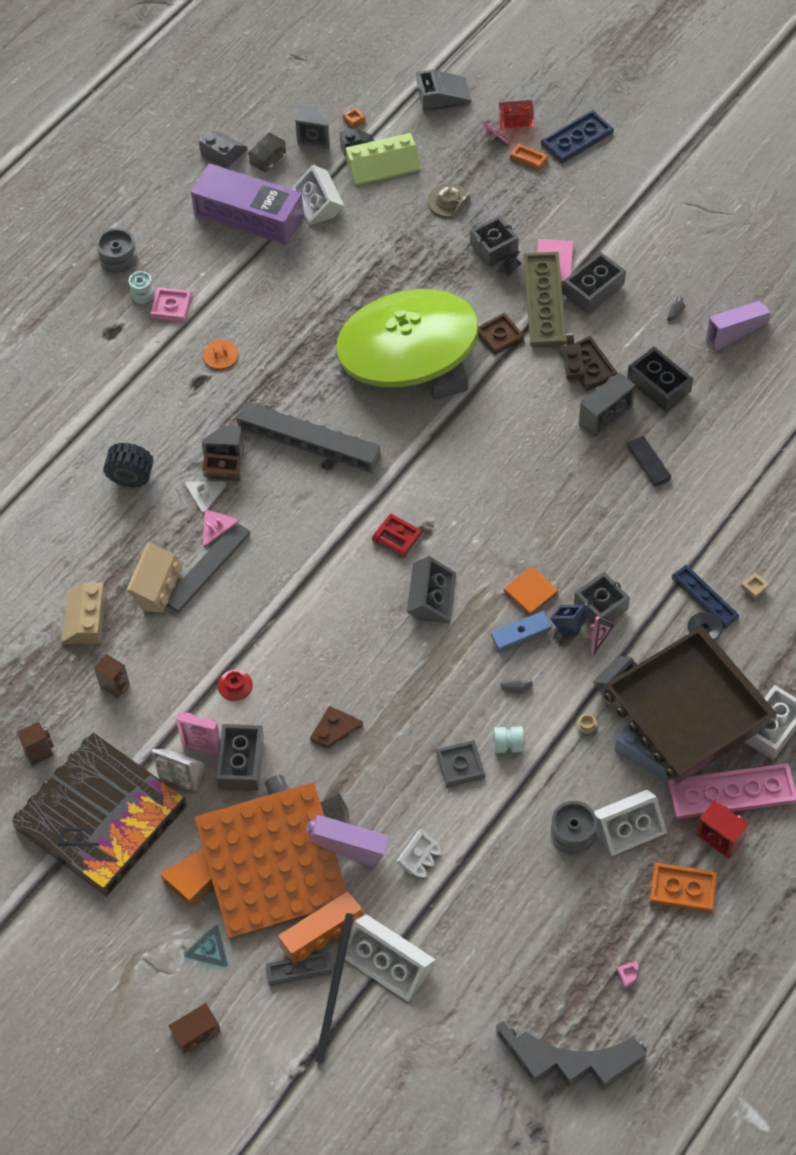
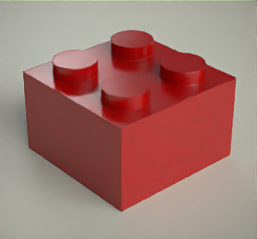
(722, 829)

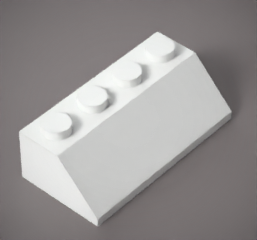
(387, 957)

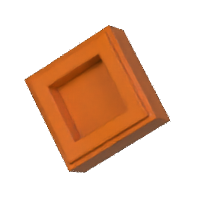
(354, 118)

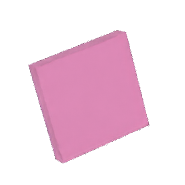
(171, 304)

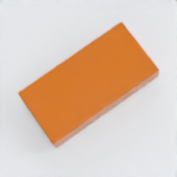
(528, 157)

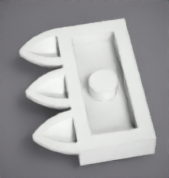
(418, 853)

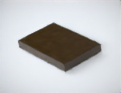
(595, 364)

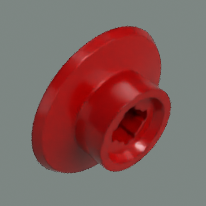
(237, 691)

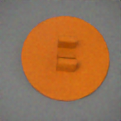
(220, 354)

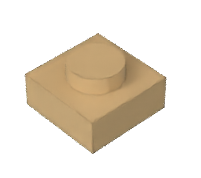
(755, 585)

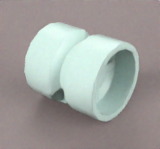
(141, 287)
(508, 739)

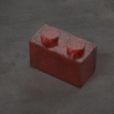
(516, 114)

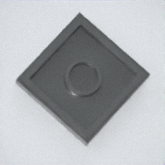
(460, 763)

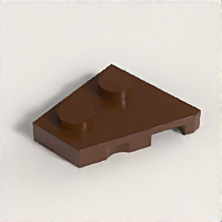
(333, 727)

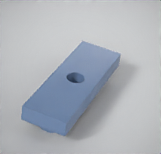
(530, 627)

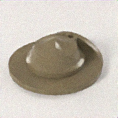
(447, 199)

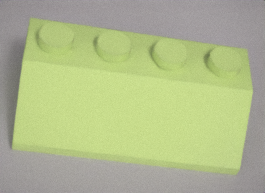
(382, 159)

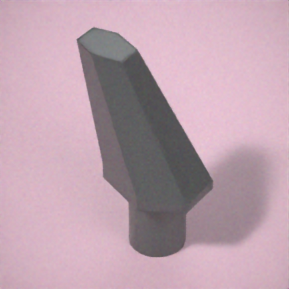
(676, 308)
(517, 685)

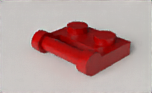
(400, 531)

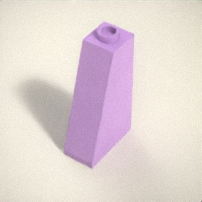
(735, 324)
(348, 840)

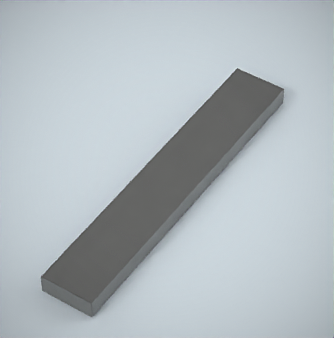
(207, 567)

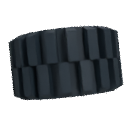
(128, 465)

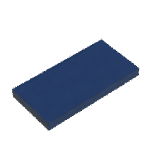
(577, 136)

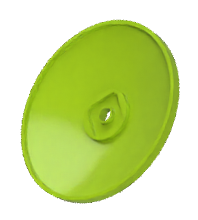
(407, 338)

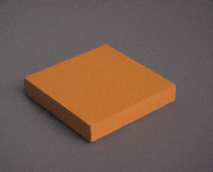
(531, 590)

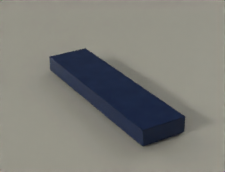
(704, 595)

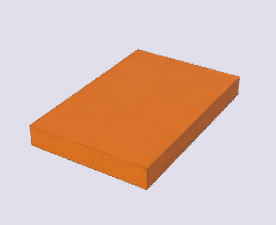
(683, 887)

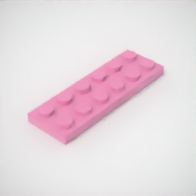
(735, 789)

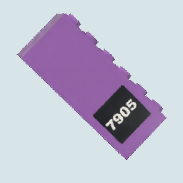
(247, 204)

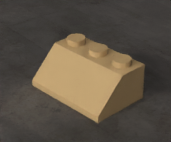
(154, 578)
(84, 614)

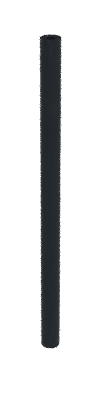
(321, 1050)

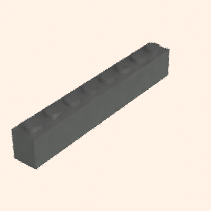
(309, 437)

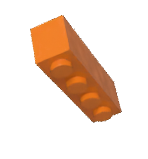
(318, 928)

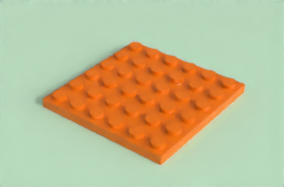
(265, 863)

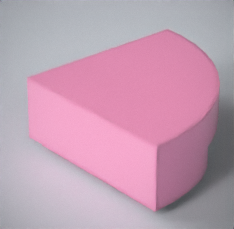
(628, 974)

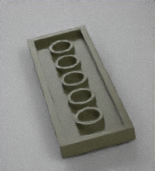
(544, 298)

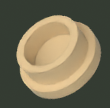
(587, 723)

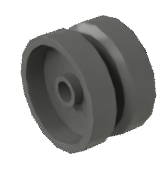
(116, 250)
(573, 827)

